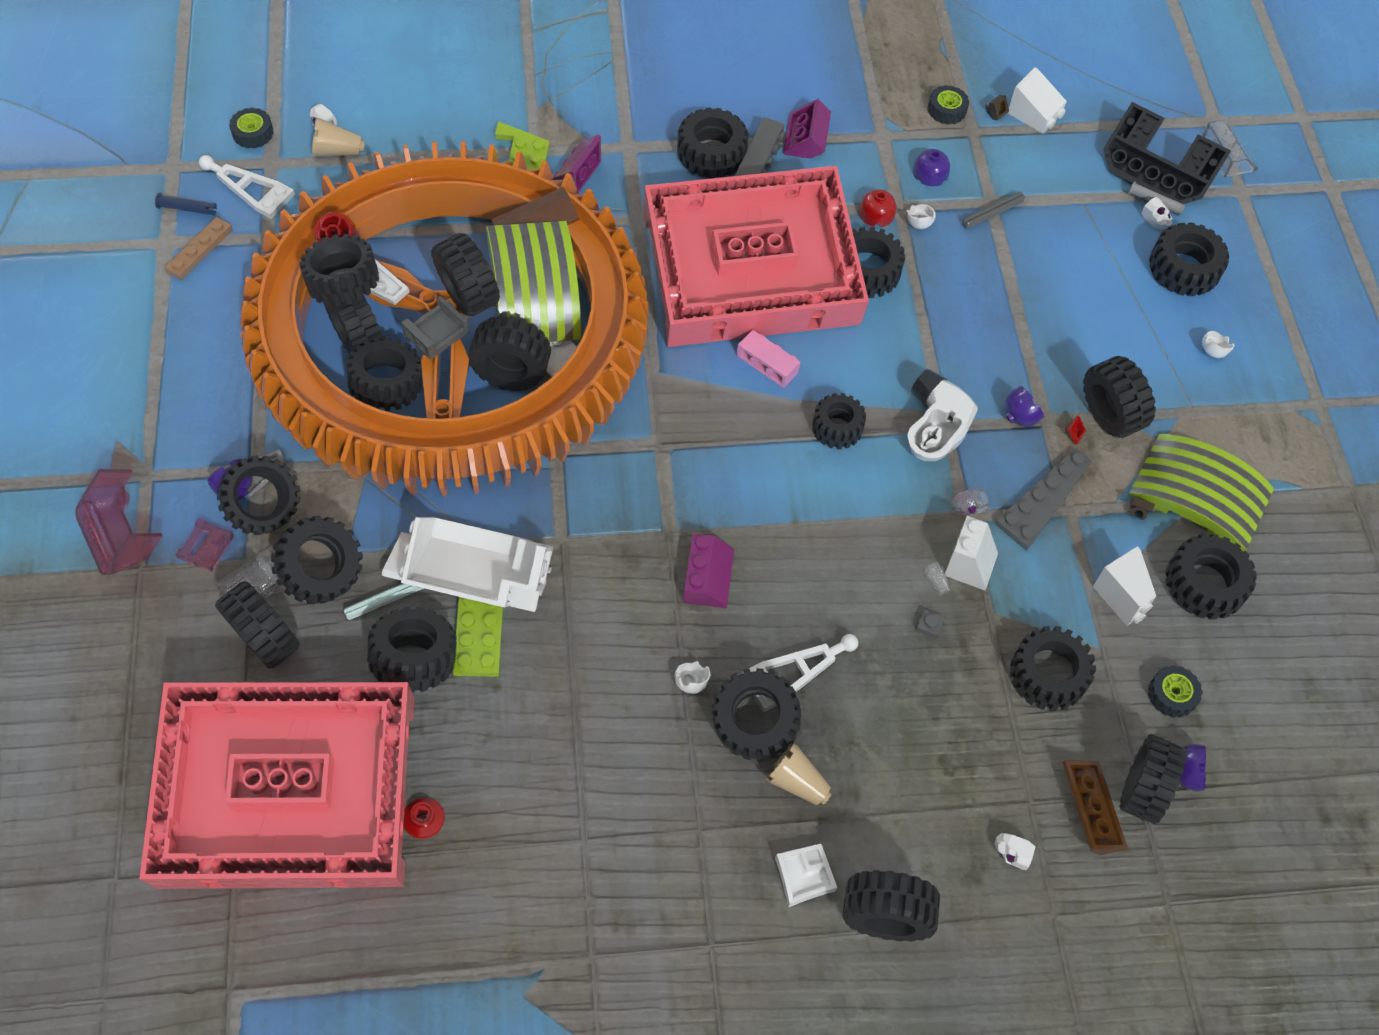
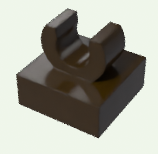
(998, 107)
(1141, 505)

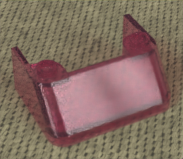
(106, 526)

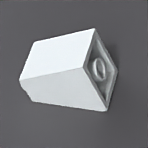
(1037, 102)
(973, 554)
(1127, 587)

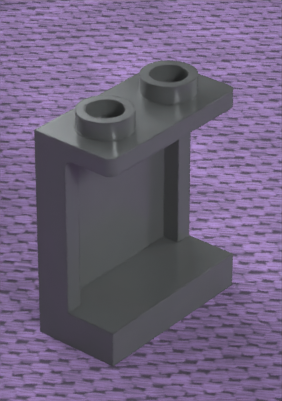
(436, 328)

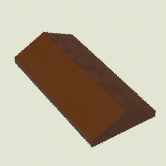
(548, 208)
(1095, 806)

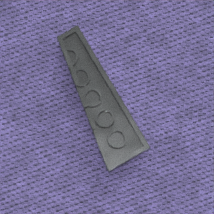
(1034, 510)

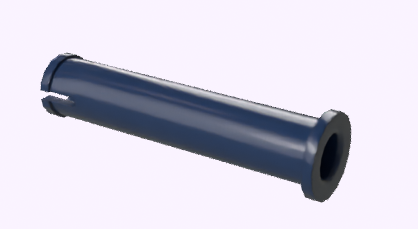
(184, 204)

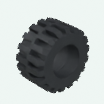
(839, 407)

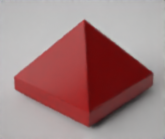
(1076, 430)

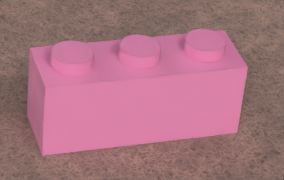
(768, 358)

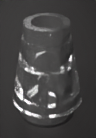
(937, 578)

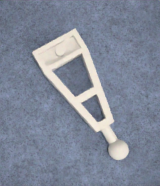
(269, 204)
(848, 643)

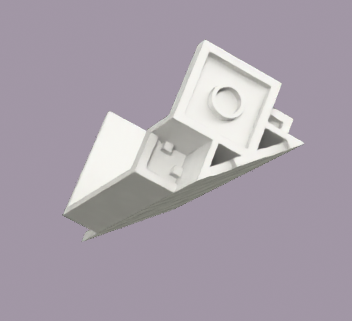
(470, 563)

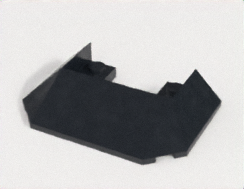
(1131, 161)

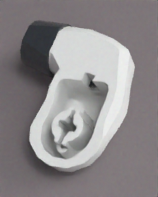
(946, 419)

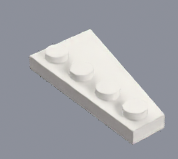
(387, 287)

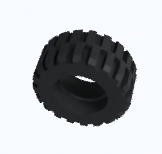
(712, 125)
(1194, 242)
(465, 274)
(509, 353)
(1119, 396)
(336, 539)
(1221, 556)
(257, 624)
(418, 629)
(756, 684)
(891, 906)

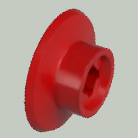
(424, 828)

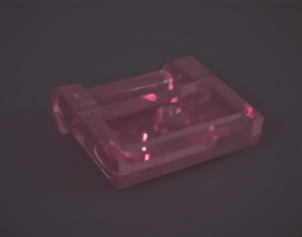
(211, 547)

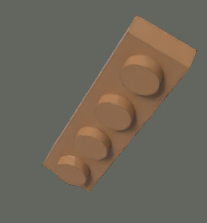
(198, 248)

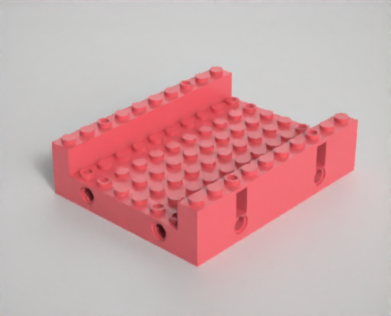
(754, 255)
(278, 786)

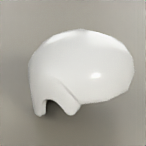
(921, 216)
(1216, 345)
(692, 677)

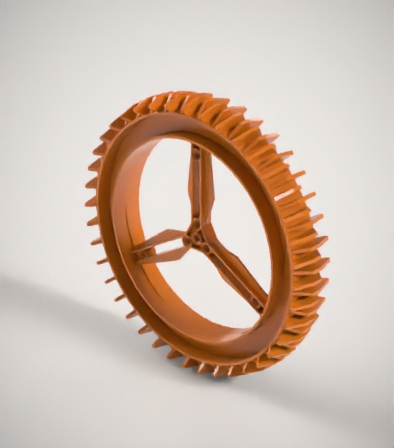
(444, 443)

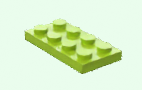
(478, 639)

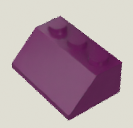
(807, 130)
(582, 162)
(708, 571)

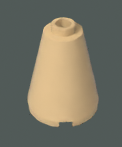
(335, 141)
(799, 777)

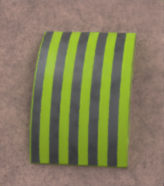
(537, 276)
(1204, 487)

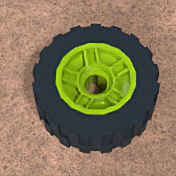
(948, 104)
(251, 128)
(1178, 680)

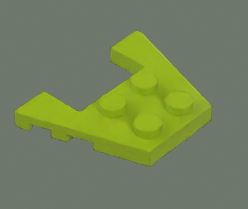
(532, 147)

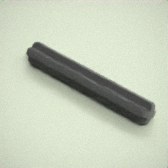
(993, 210)

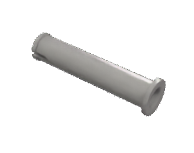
(1148, 194)

